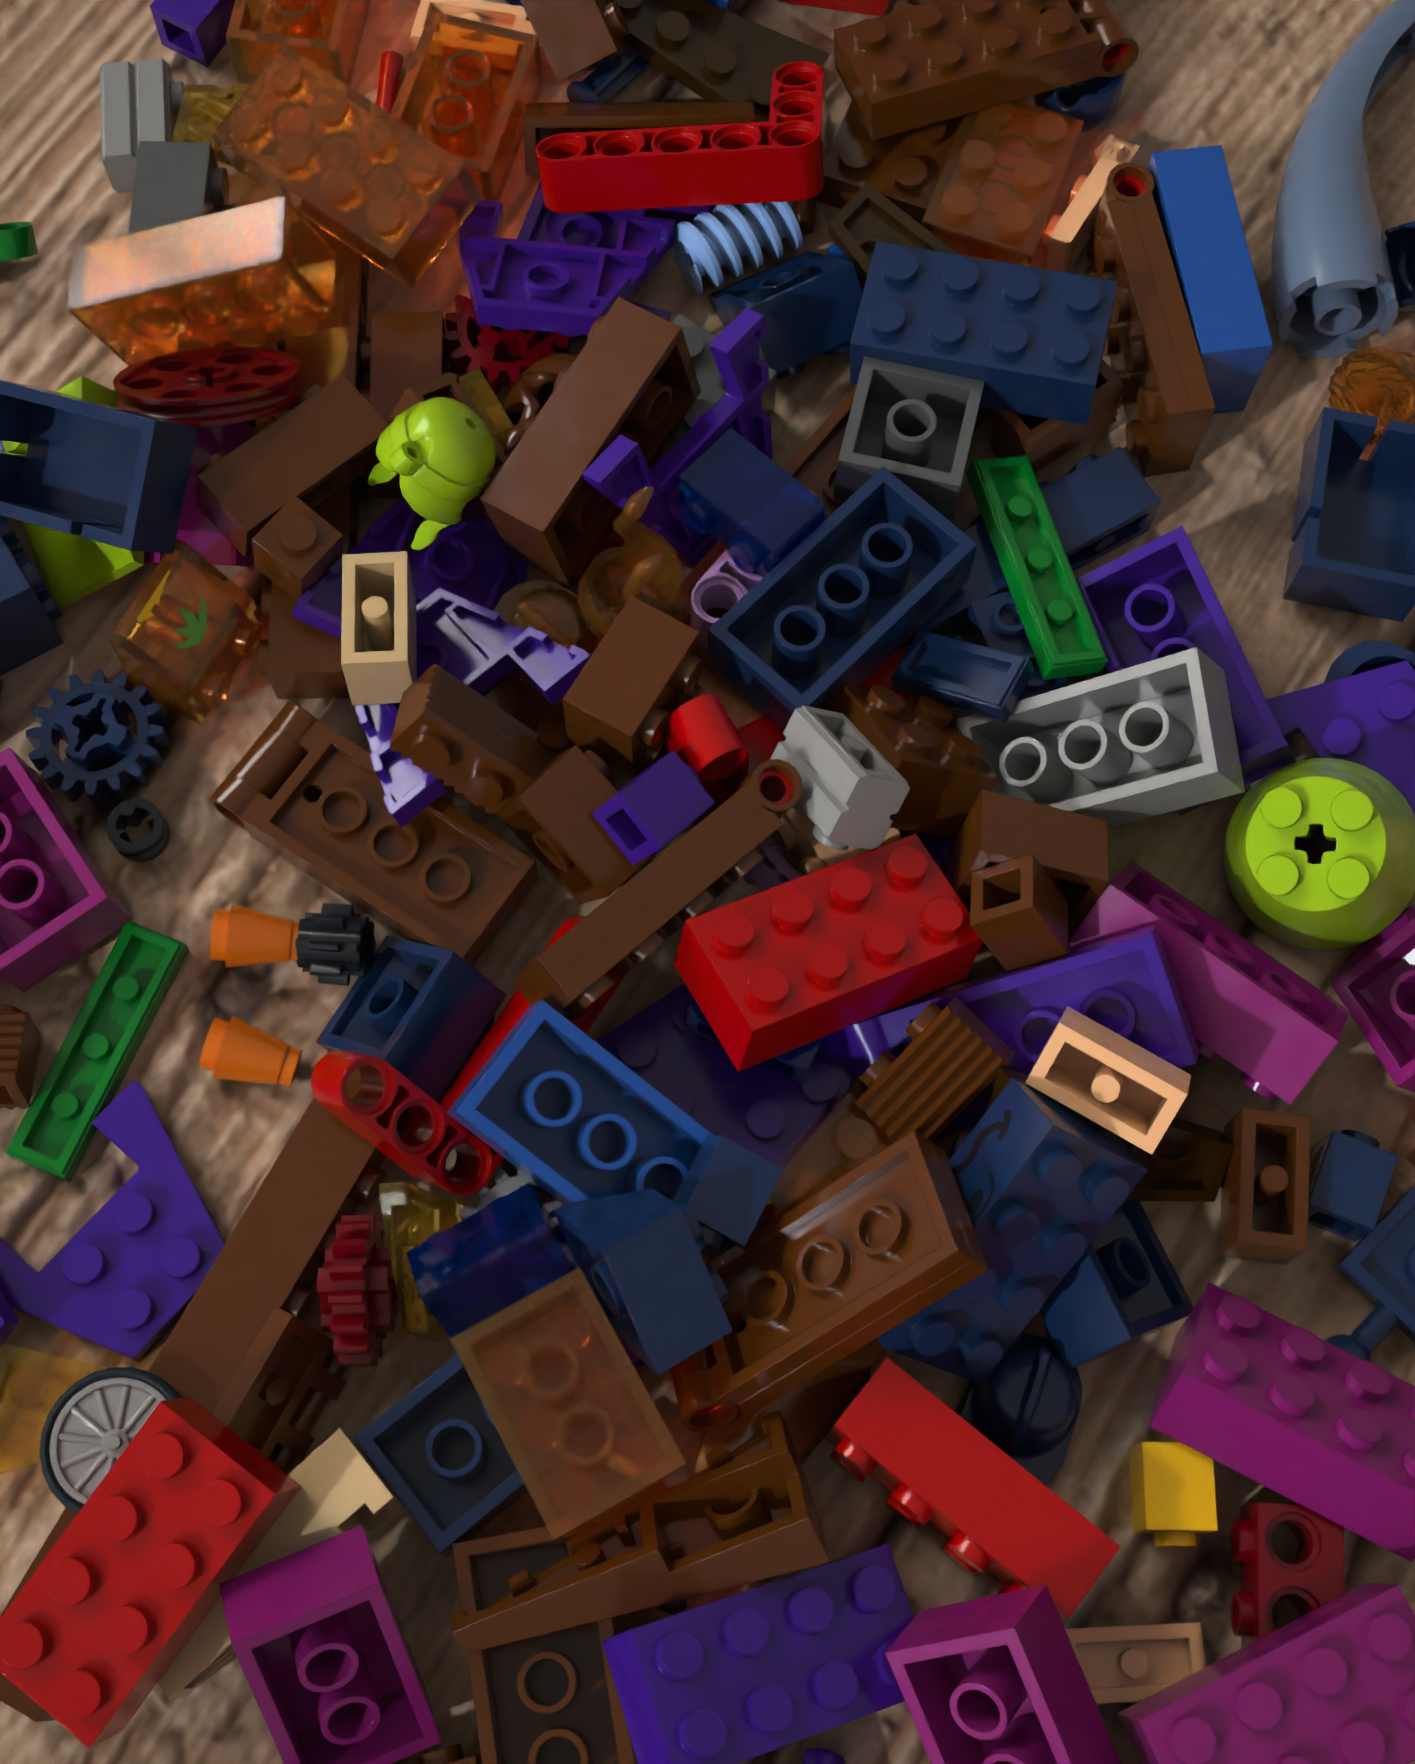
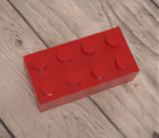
(826, 951)
(967, 1491)
(139, 1569)

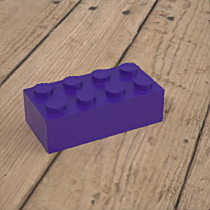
(1164, 604)
(763, 1664)

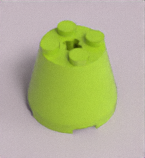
(1355, 887)

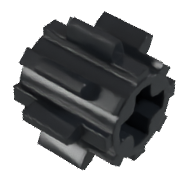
(335, 944)

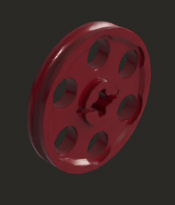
(244, 384)

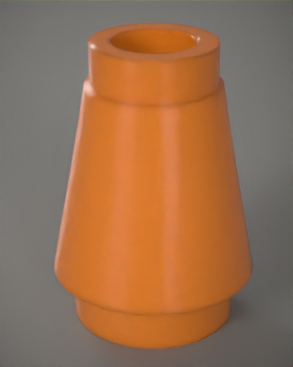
(251, 937)
(248, 1054)

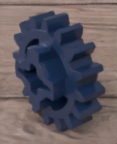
(99, 743)

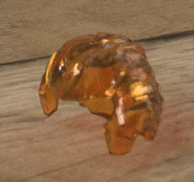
(1377, 385)

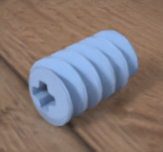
(730, 235)

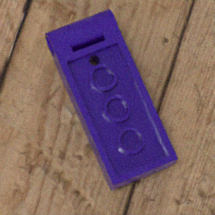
(1114, 982)

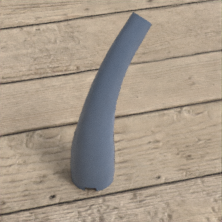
(1328, 238)

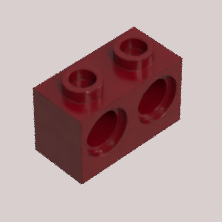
(1308, 1581)

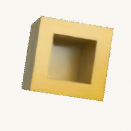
(1172, 1493)

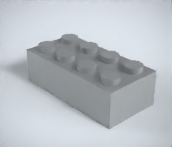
(1119, 742)

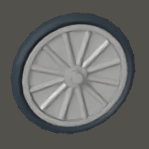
(94, 1427)

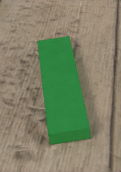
(1036, 567)
(97, 1051)

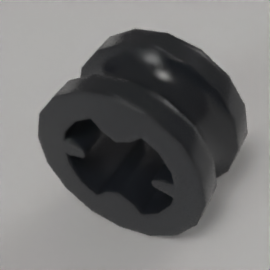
(131, 814)

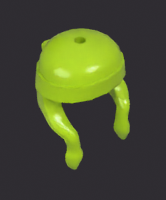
(441, 461)

